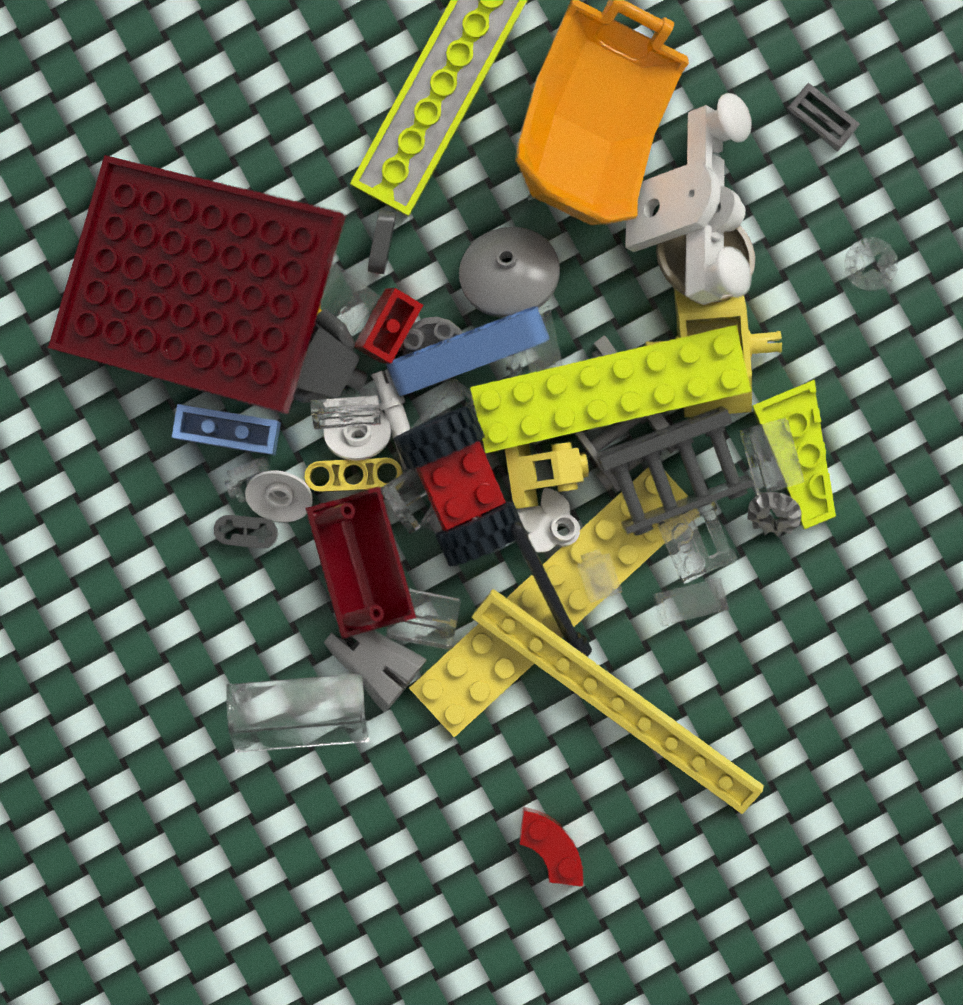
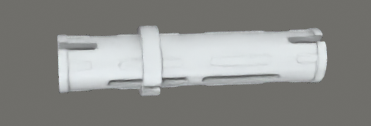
(392, 405)

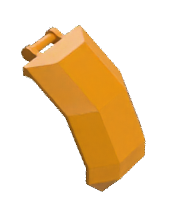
(598, 111)

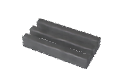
(815, 127)

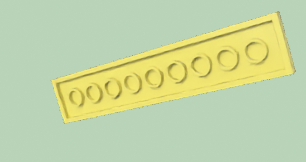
(485, 665)

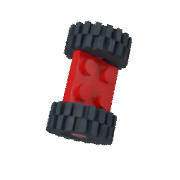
(459, 485)

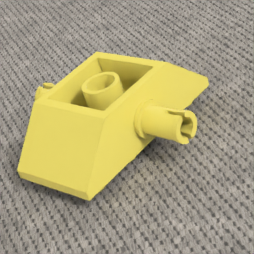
(698, 318)

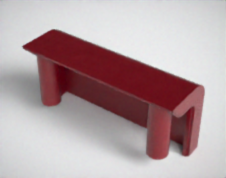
(360, 562)

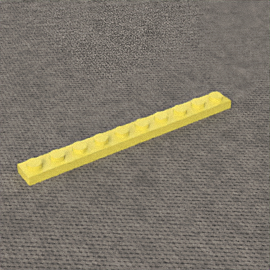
(617, 701)

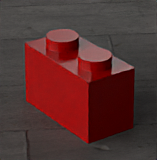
(388, 325)

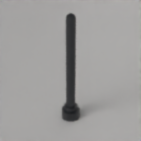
(570, 635)

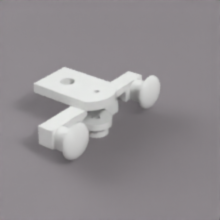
(699, 205)

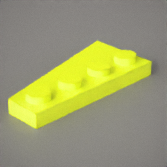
(804, 418)

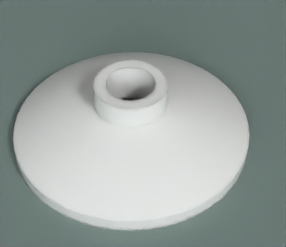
(373, 440)
(278, 496)

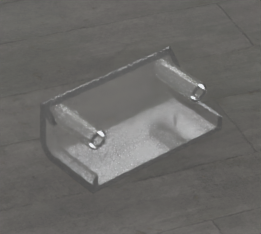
(297, 713)

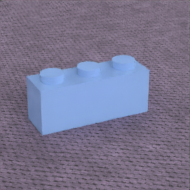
(226, 429)

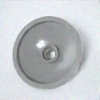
(511, 286)

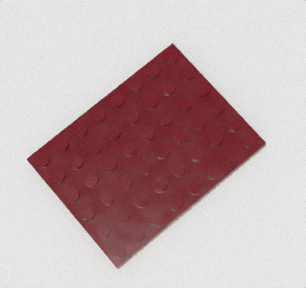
(197, 283)

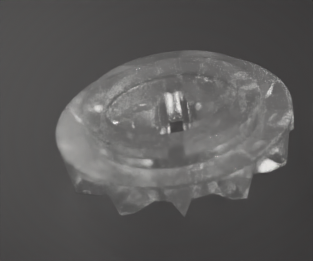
(855, 263)

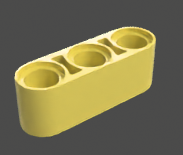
(337, 474)

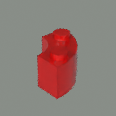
(553, 845)

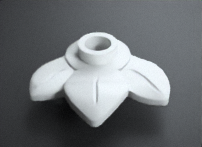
(545, 519)

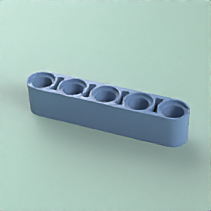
(468, 351)

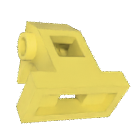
(567, 465)

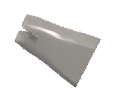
(383, 663)

